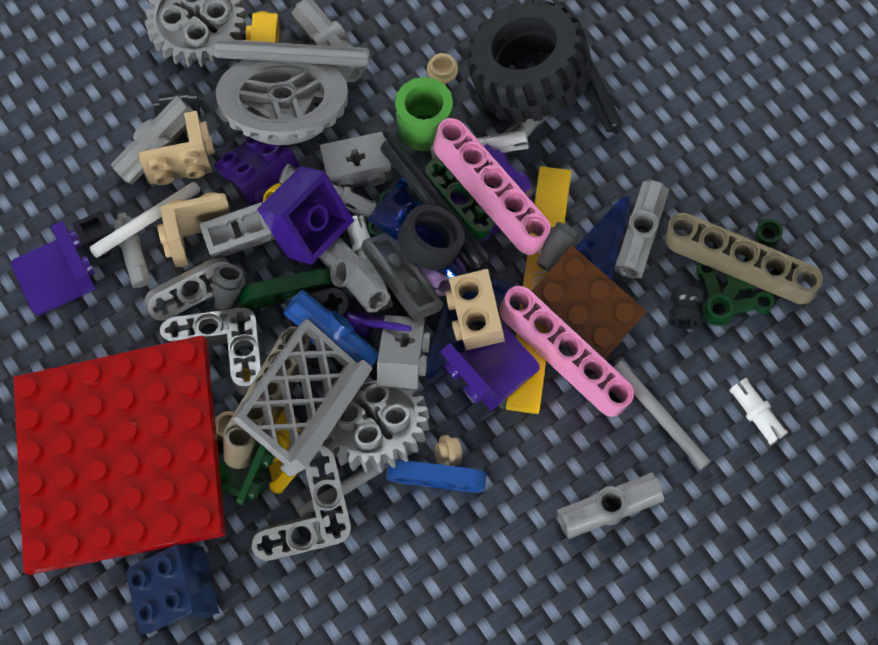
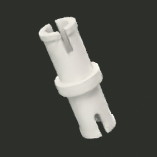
(758, 411)

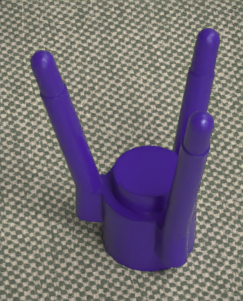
(364, 323)

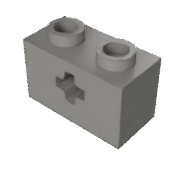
(364, 150)
(401, 352)

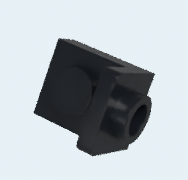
(91, 230)

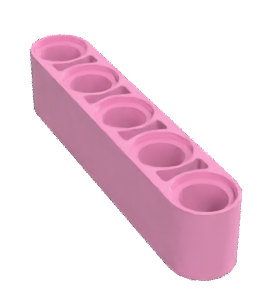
(492, 200)
(570, 367)

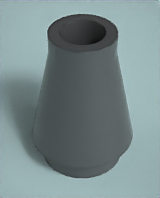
(556, 244)
(227, 286)

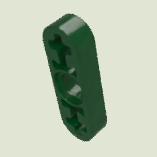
(455, 186)
(276, 290)

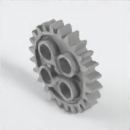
(179, 37)
(394, 405)

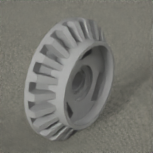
(249, 100)

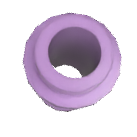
(437, 280)

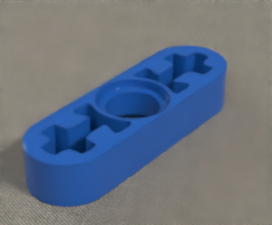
(437, 476)

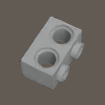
(235, 232)

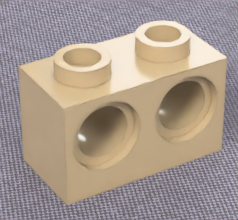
(480, 308)

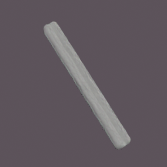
(291, 52)

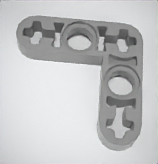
(227, 332)
(315, 523)

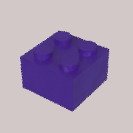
(305, 215)

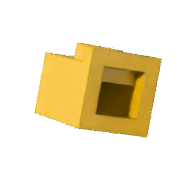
(264, 28)

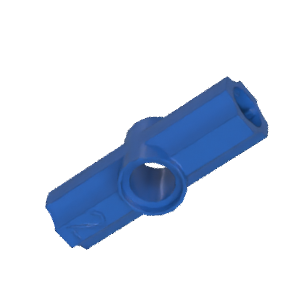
(332, 325)

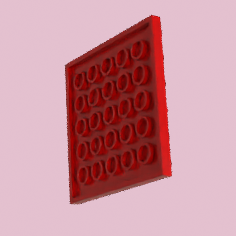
(117, 456)

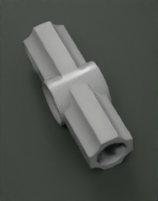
(324, 32)
(152, 135)
(638, 245)
(356, 275)
(630, 497)

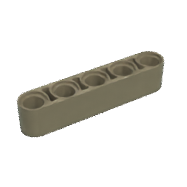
(759, 257)
(239, 445)

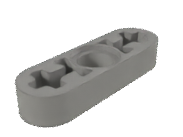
(163, 290)

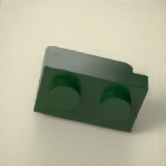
(246, 482)

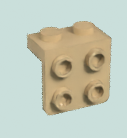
(183, 159)
(183, 219)

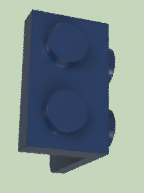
(171, 587)

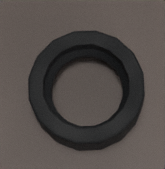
(422, 253)

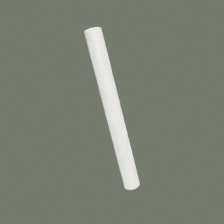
(141, 221)

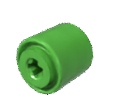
(419, 111)

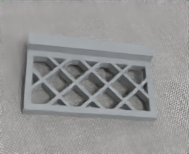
(320, 419)

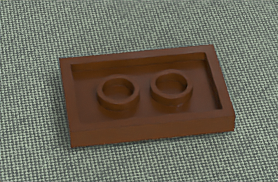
(588, 301)

